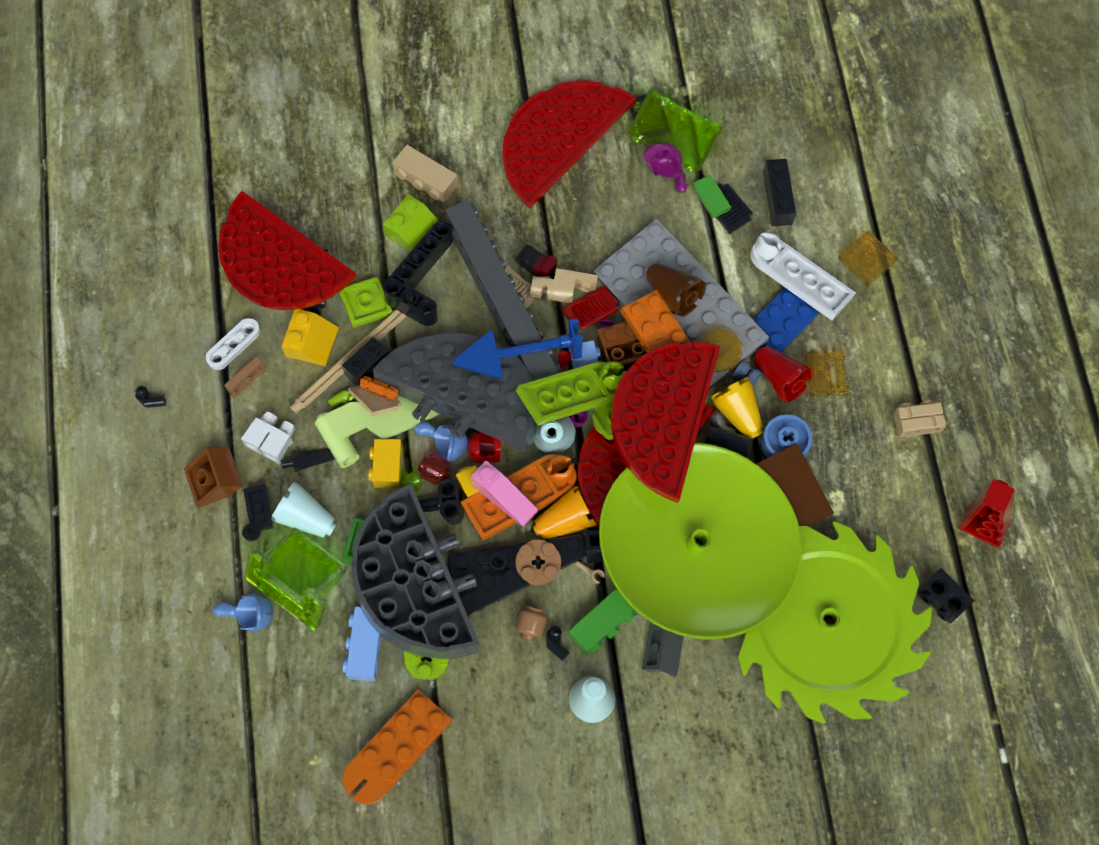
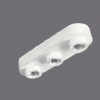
(235, 336)

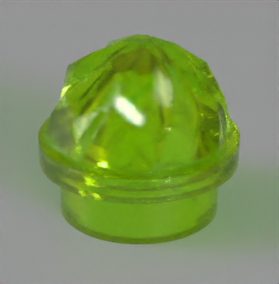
(413, 479)

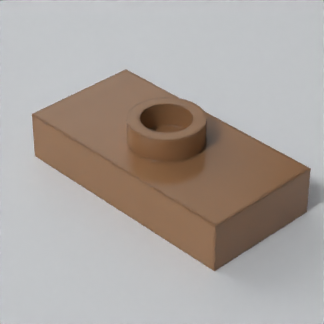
(244, 377)

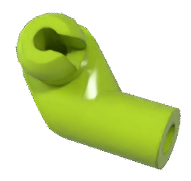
(341, 398)

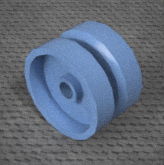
(783, 433)

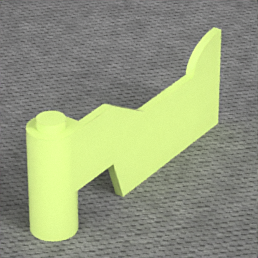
(353, 417)

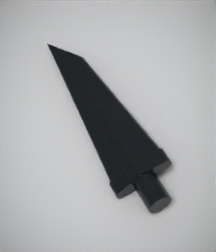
(307, 459)

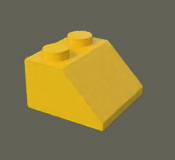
(309, 338)

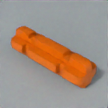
(379, 388)

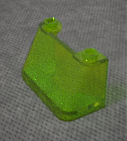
(668, 122)

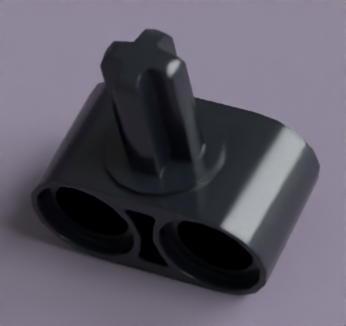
(446, 502)

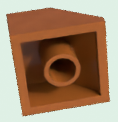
(212, 476)

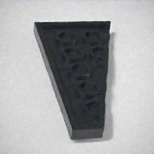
(498, 585)

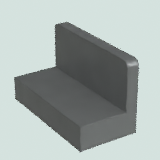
(662, 651)

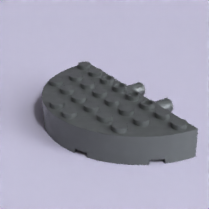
(427, 377)
(407, 584)

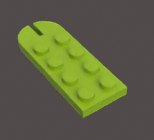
(571, 391)

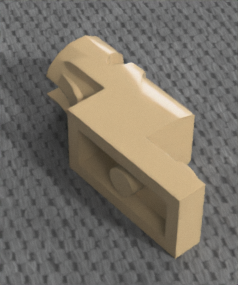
(563, 285)

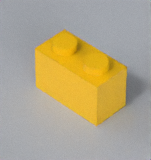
(386, 463)

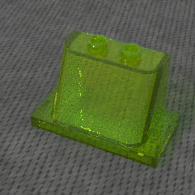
(296, 575)

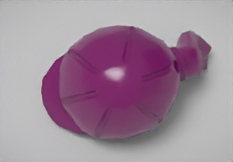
(666, 161)

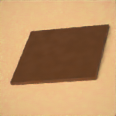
(799, 485)

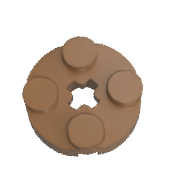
(528, 554)

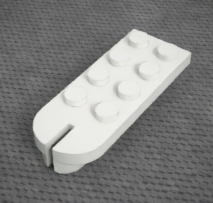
(800, 275)

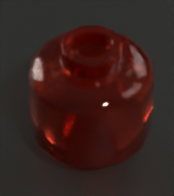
(434, 468)

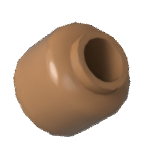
(531, 623)

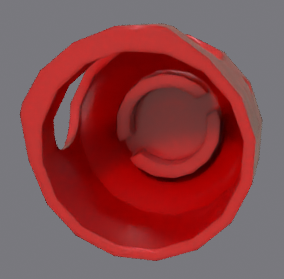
(484, 448)

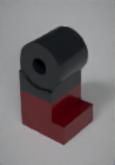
(536, 262)

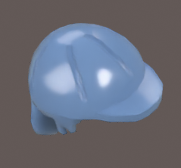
(447, 445)
(252, 612)

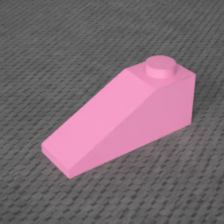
(503, 493)

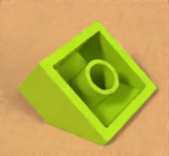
(409, 223)

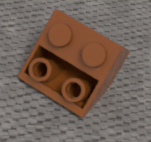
(619, 344)

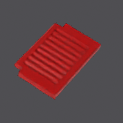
(591, 308)

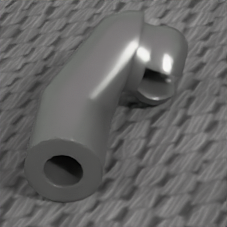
(717, 420)

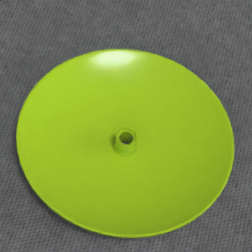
(712, 588)

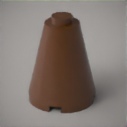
(676, 288)

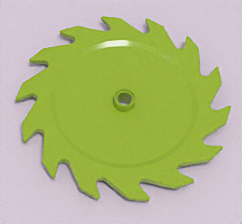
(862, 648)

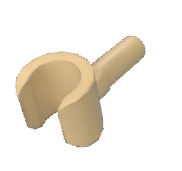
(590, 572)

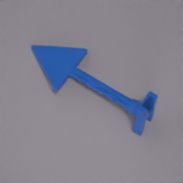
(485, 357)

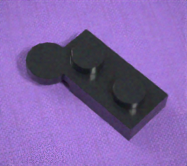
(258, 512)

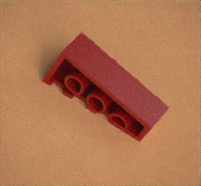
(990, 513)

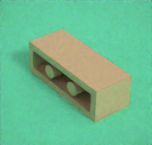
(425, 174)

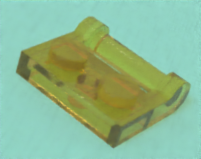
(821, 382)

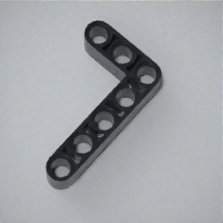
(410, 273)

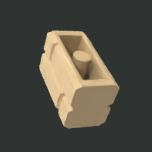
(919, 419)

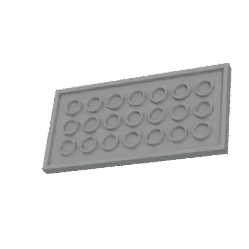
(626, 280)

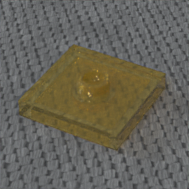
(867, 258)

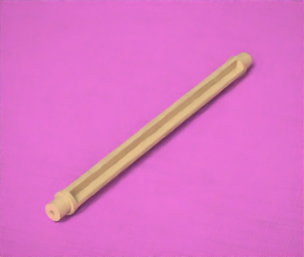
(337, 370)

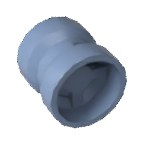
(744, 370)

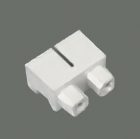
(267, 439)

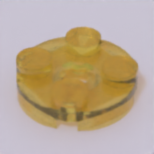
(732, 346)

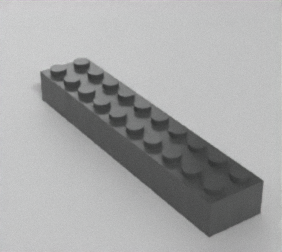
(498, 288)

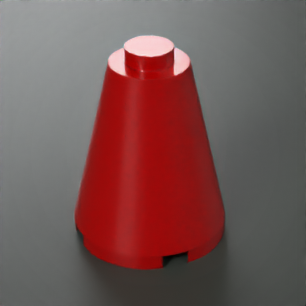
(783, 373)

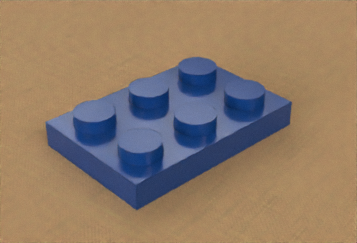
(785, 319)

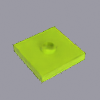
(365, 302)

